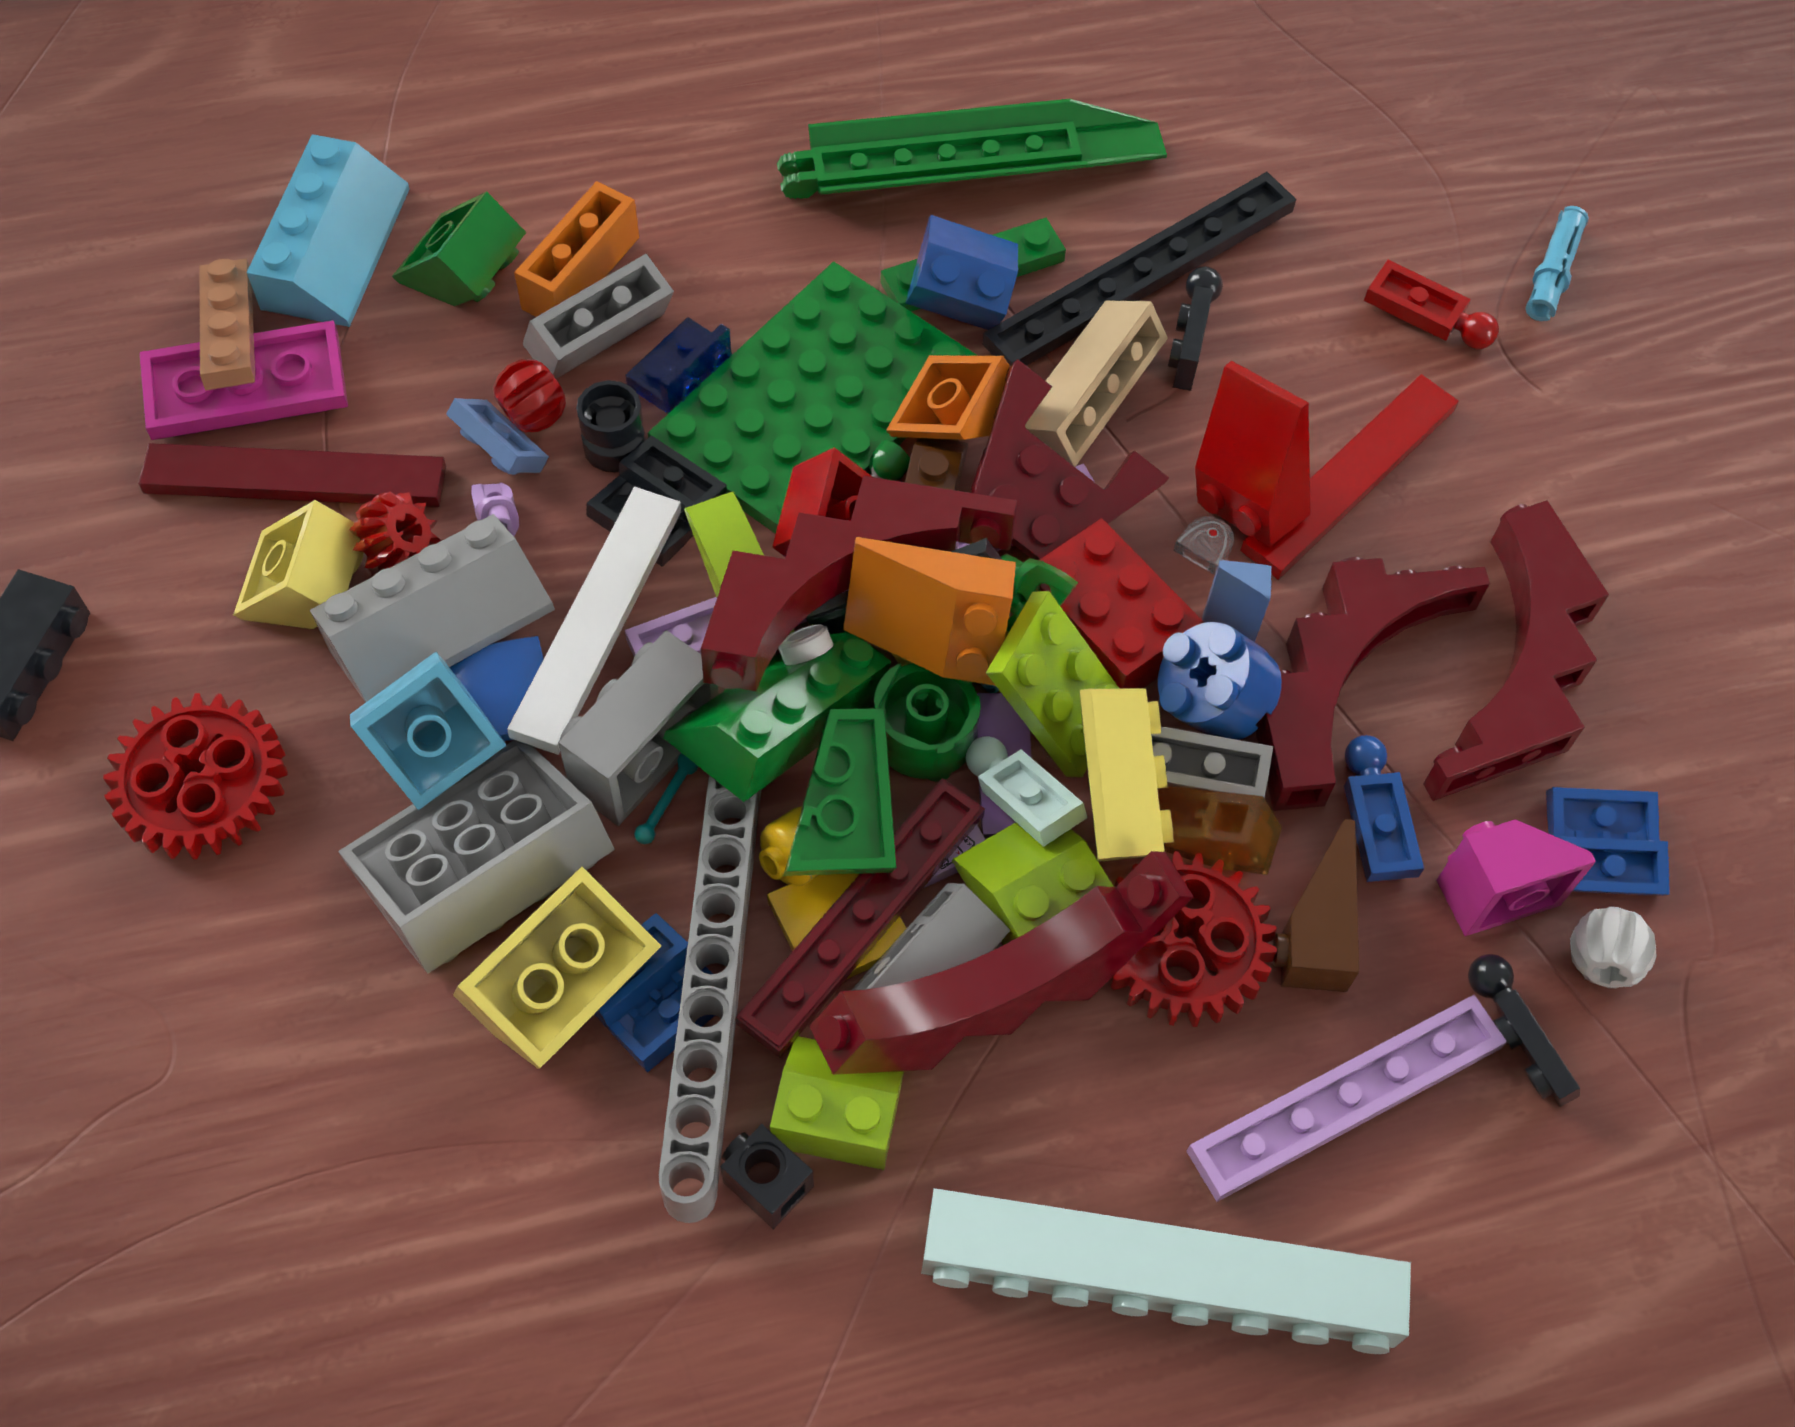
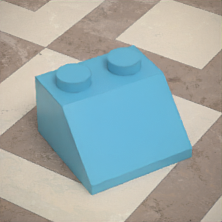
(426, 730)

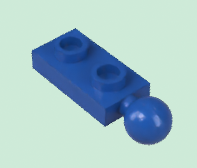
(1380, 814)

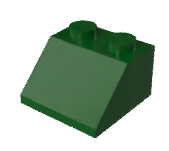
(462, 252)

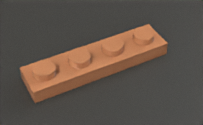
(226, 324)

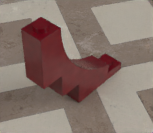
(770, 596)
(1530, 714)
(1060, 960)

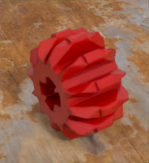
(392, 530)

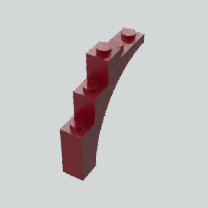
(1325, 649)

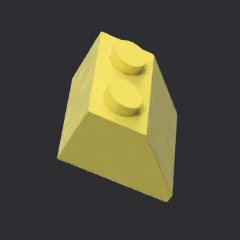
(299, 567)

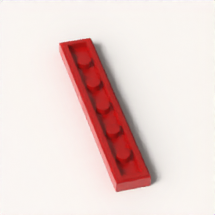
(1358, 470)

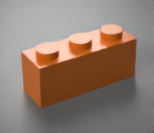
(578, 249)

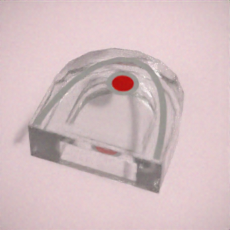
(1206, 542)

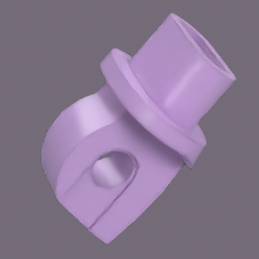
(496, 500)

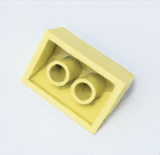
(1124, 773)
(556, 969)

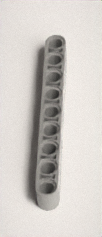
(709, 995)

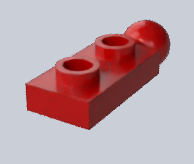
(1429, 306)

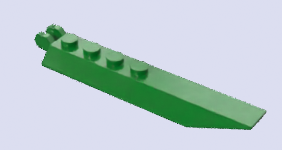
(965, 146)

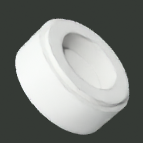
(805, 644)

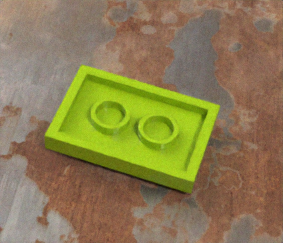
(1042, 675)

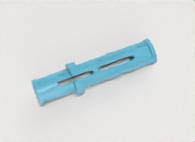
(1554, 273)

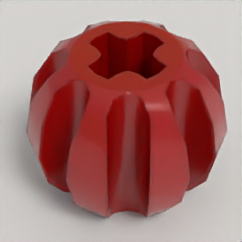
(529, 395)

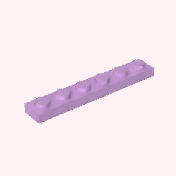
(1345, 1097)

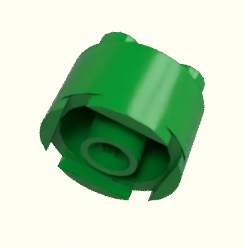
(927, 721)

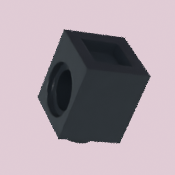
(773, 1199)

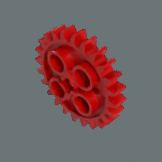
(195, 776)
(1225, 915)

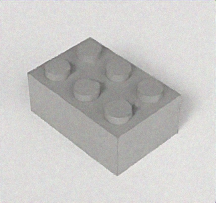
(619, 744)

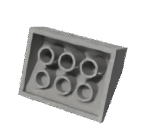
(477, 853)

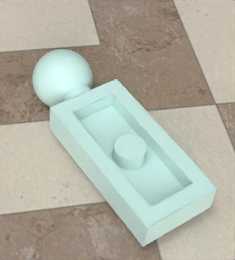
(1024, 790)

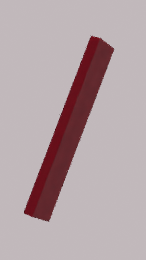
(289, 474)
(858, 920)

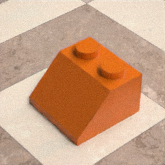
(952, 398)

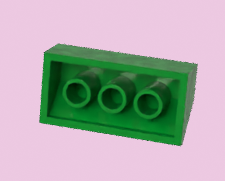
(756, 736)

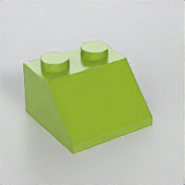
(1029, 881)
(832, 1114)

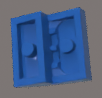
(500, 678)
(1619, 833)
(647, 1006)

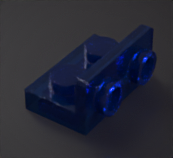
(680, 364)

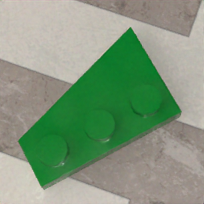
(848, 801)

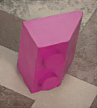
(1509, 874)

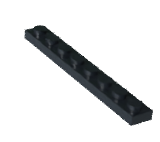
(1141, 270)

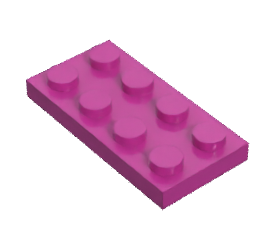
(294, 376)

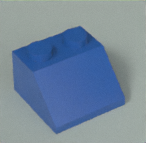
(964, 274)

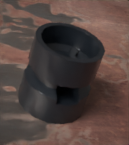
(609, 423)

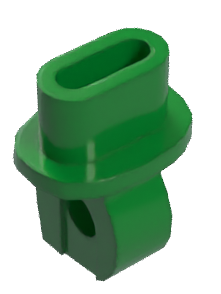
(1033, 573)

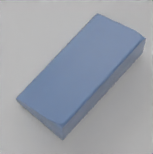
(1239, 596)

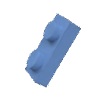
(497, 435)

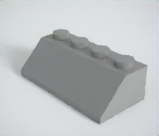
(440, 600)

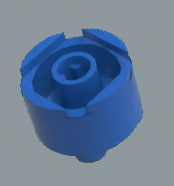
(1218, 680)

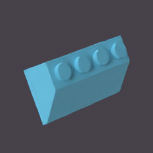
(327, 233)

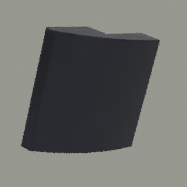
(662, 472)

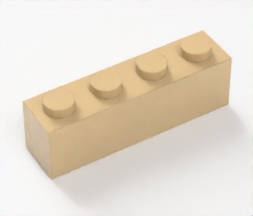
(1097, 376)

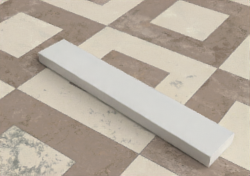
(594, 620)

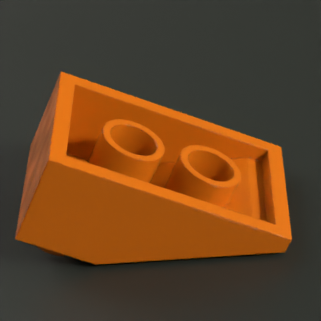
(930, 606)

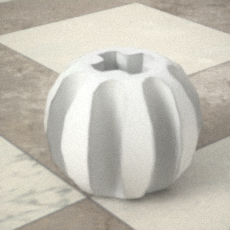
(1613, 947)

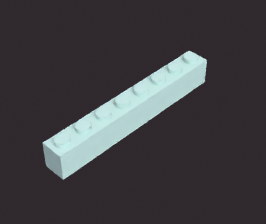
(1167, 1270)

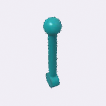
(645, 832)

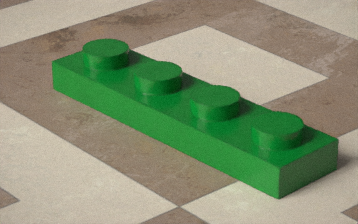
(1037, 249)

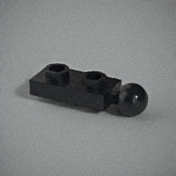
(1203, 287)
(1493, 979)

